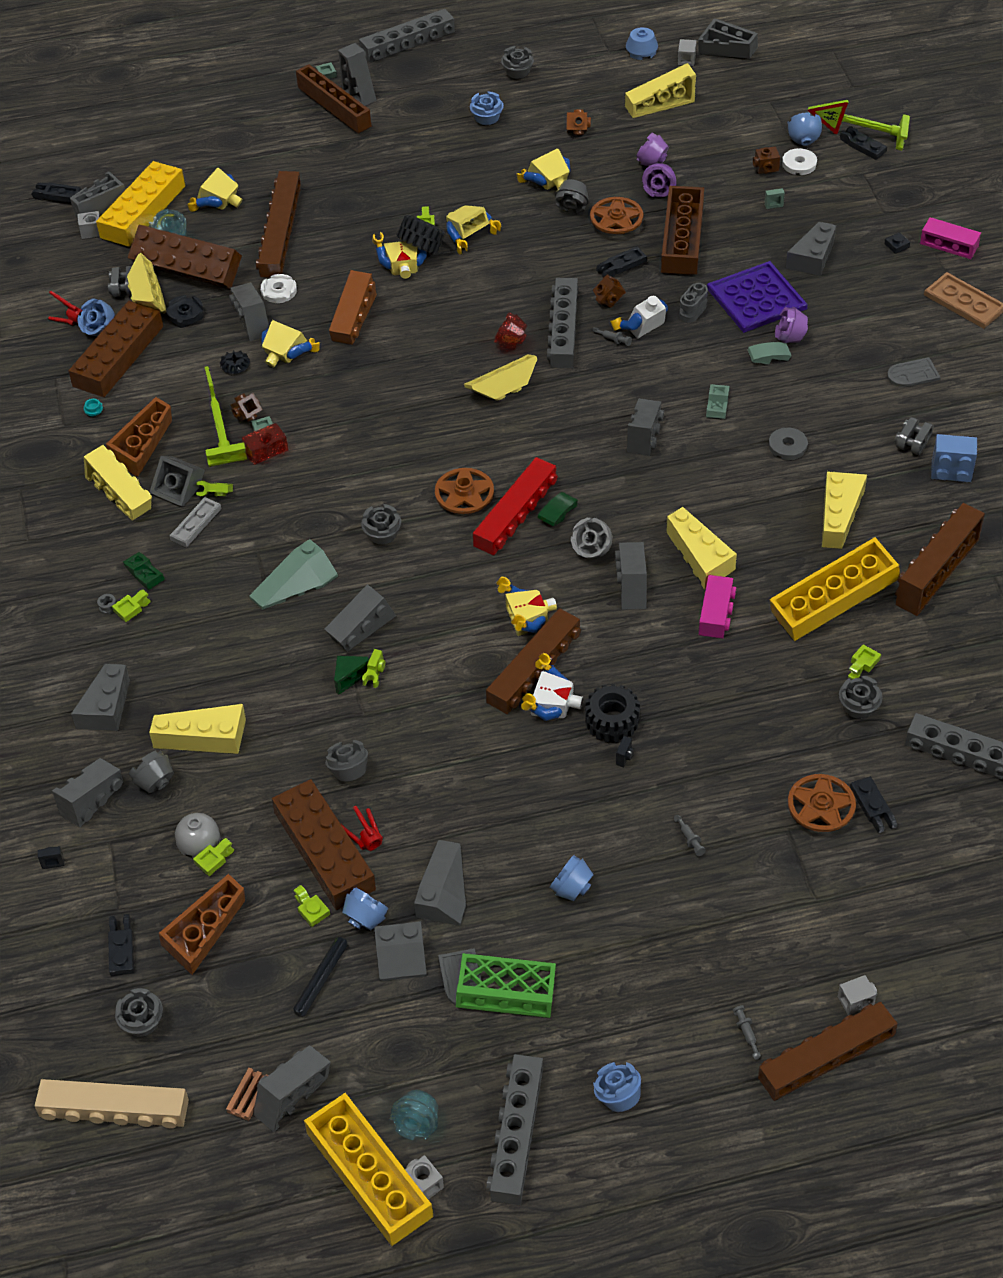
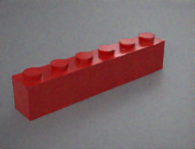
(514, 506)

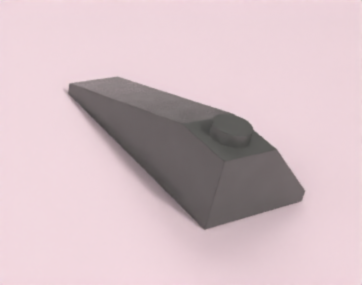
(442, 886)

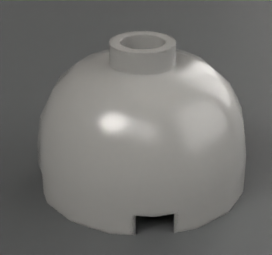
(591, 538)
(196, 833)

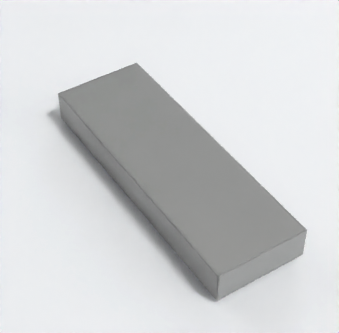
(195, 522)

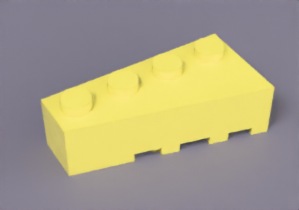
(663, 92)
(116, 482)
(841, 501)
(700, 546)

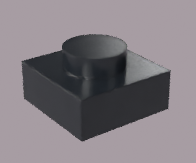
(897, 243)
(624, 752)
(51, 857)

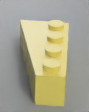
(200, 730)

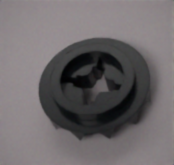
(241, 364)

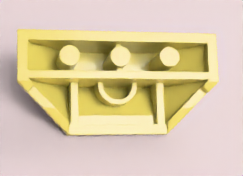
(145, 285)
(504, 379)

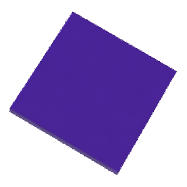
(755, 296)

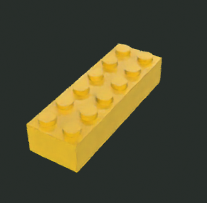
(140, 203)
(835, 588)
(369, 1169)

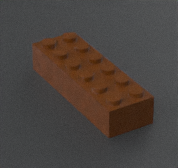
(682, 230)
(186, 256)
(115, 349)
(939, 558)
(323, 842)

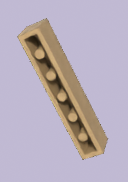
(112, 1103)

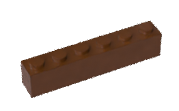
(333, 98)
(522, 673)
(827, 1050)

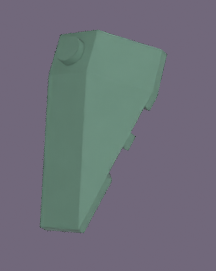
(300, 571)

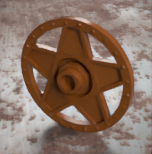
(616, 215)
(464, 490)
(821, 803)

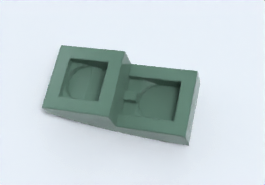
(765, 352)
(717, 401)

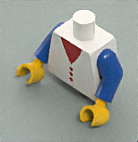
(644, 317)
(552, 694)

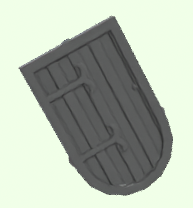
(913, 373)
(450, 969)

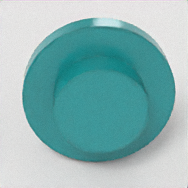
(93, 407)

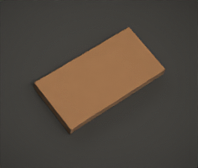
(964, 300)

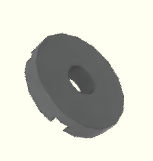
(788, 435)

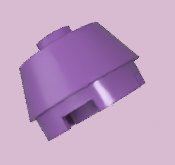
(652, 151)
(658, 179)
(791, 326)

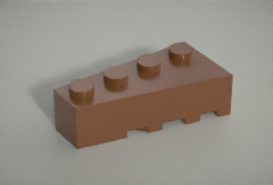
(353, 307)
(141, 435)
(201, 924)

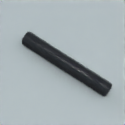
(320, 976)

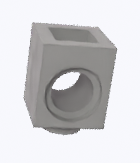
(687, 52)
(88, 225)
(857, 994)
(430, 1185)

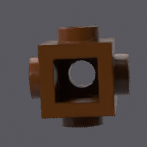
(766, 160)
(608, 291)
(246, 407)

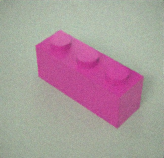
(950, 238)
(717, 606)

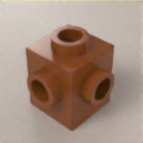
(572, 126)

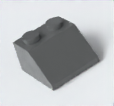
(176, 480)
(400, 951)

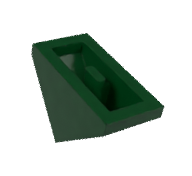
(349, 671)

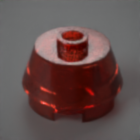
(511, 332)

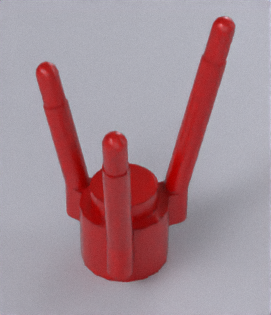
(72, 312)
(370, 837)

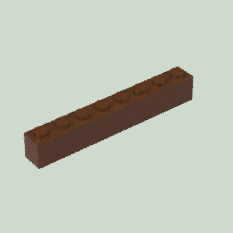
(279, 224)

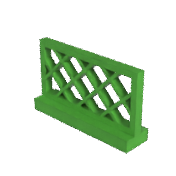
(504, 998)

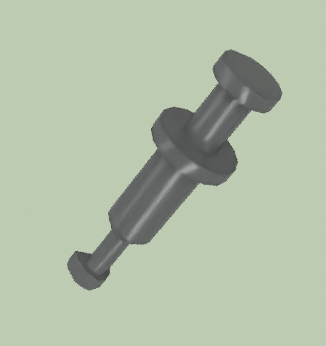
(617, 337)
(693, 840)
(744, 1023)

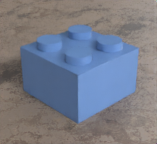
(954, 458)

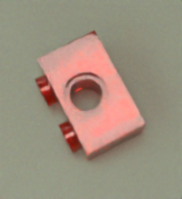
(265, 443)

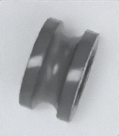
(103, 600)

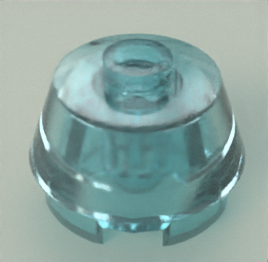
(170, 221)
(415, 1114)

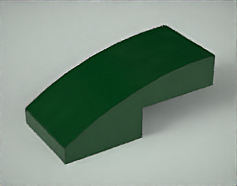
(556, 509)
(143, 570)

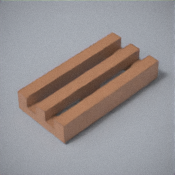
(239, 1092)

